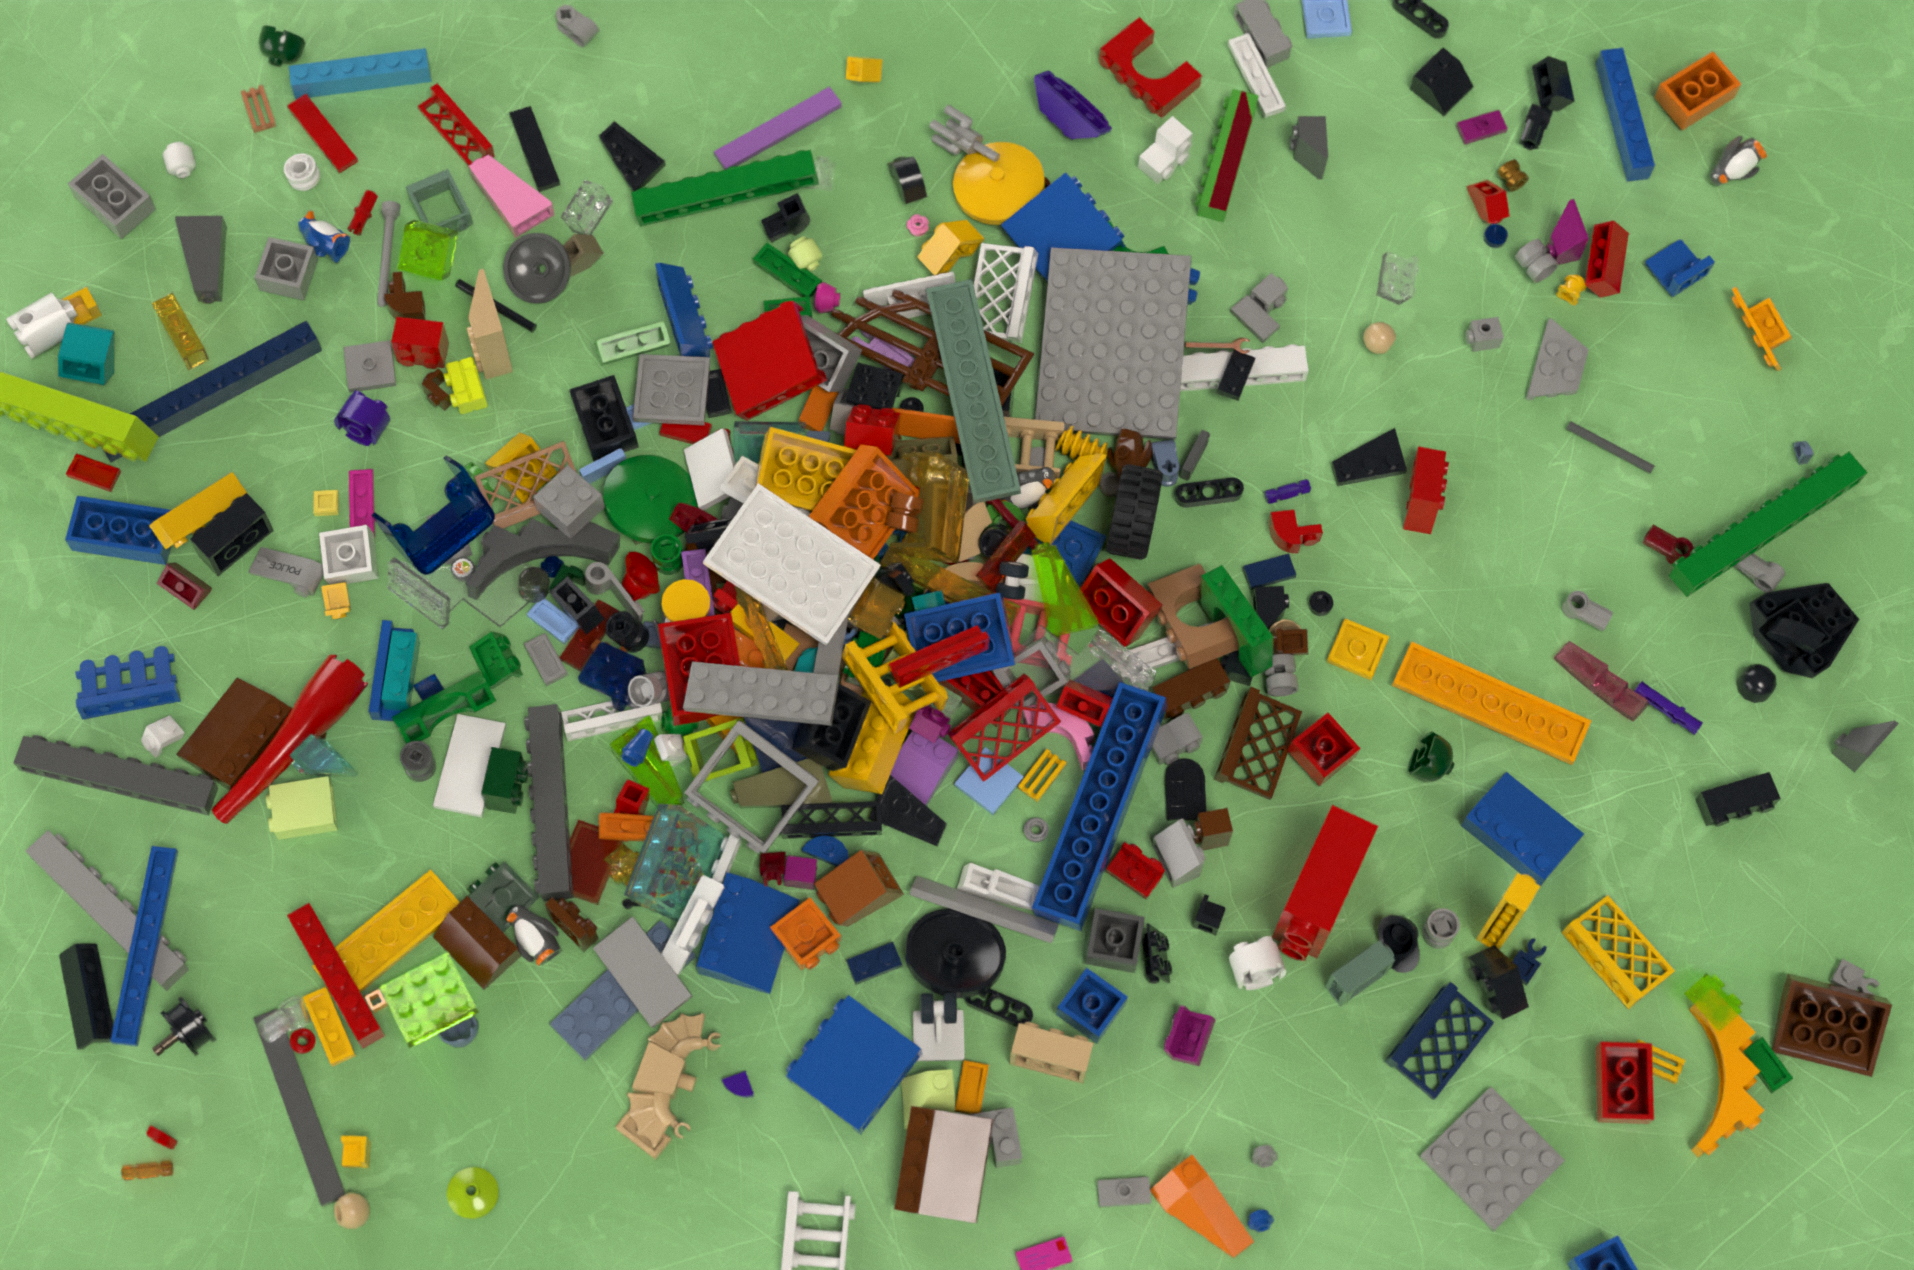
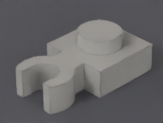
(1851, 977)

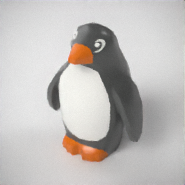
(1738, 161)
(1033, 486)
(534, 935)

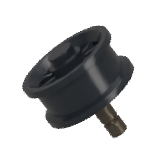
(186, 1027)

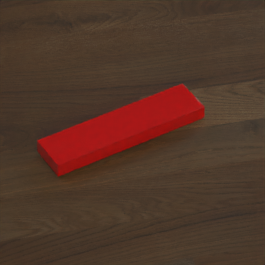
(322, 133)

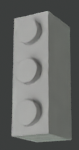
(1266, 32)

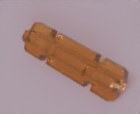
(147, 1170)

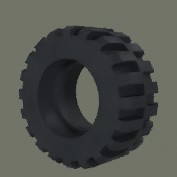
(1134, 511)

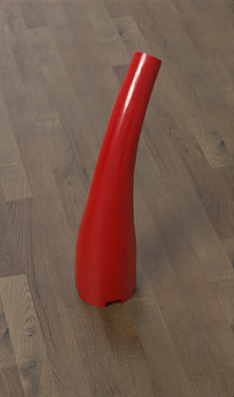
(317, 709)

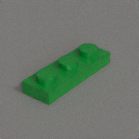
(786, 271)

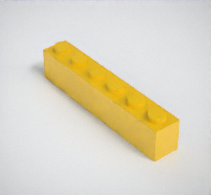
(1508, 911)

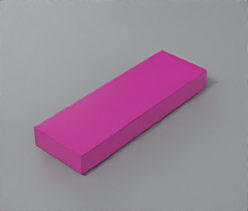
(361, 498)

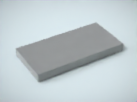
(642, 972)

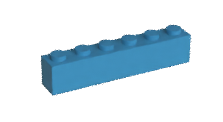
(360, 73)

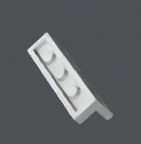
(606, 723)

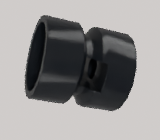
(992, 538)
(627, 631)

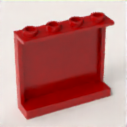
(768, 361)

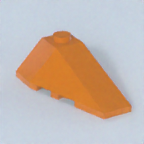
(1196, 1201)

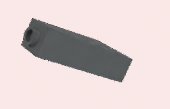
(204, 250)

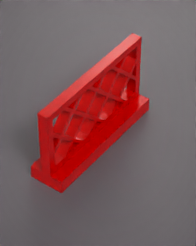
(996, 708)

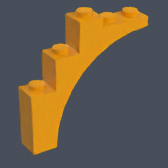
(1736, 1075)

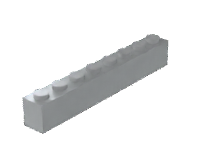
(101, 902)

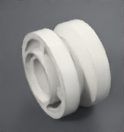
(302, 172)

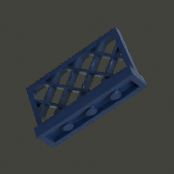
(1427, 1022)

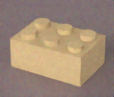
(1051, 1052)

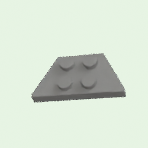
(1558, 364)

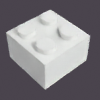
(349, 555)

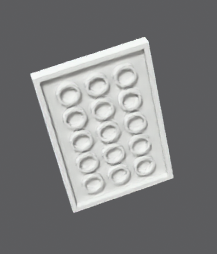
(791, 564)

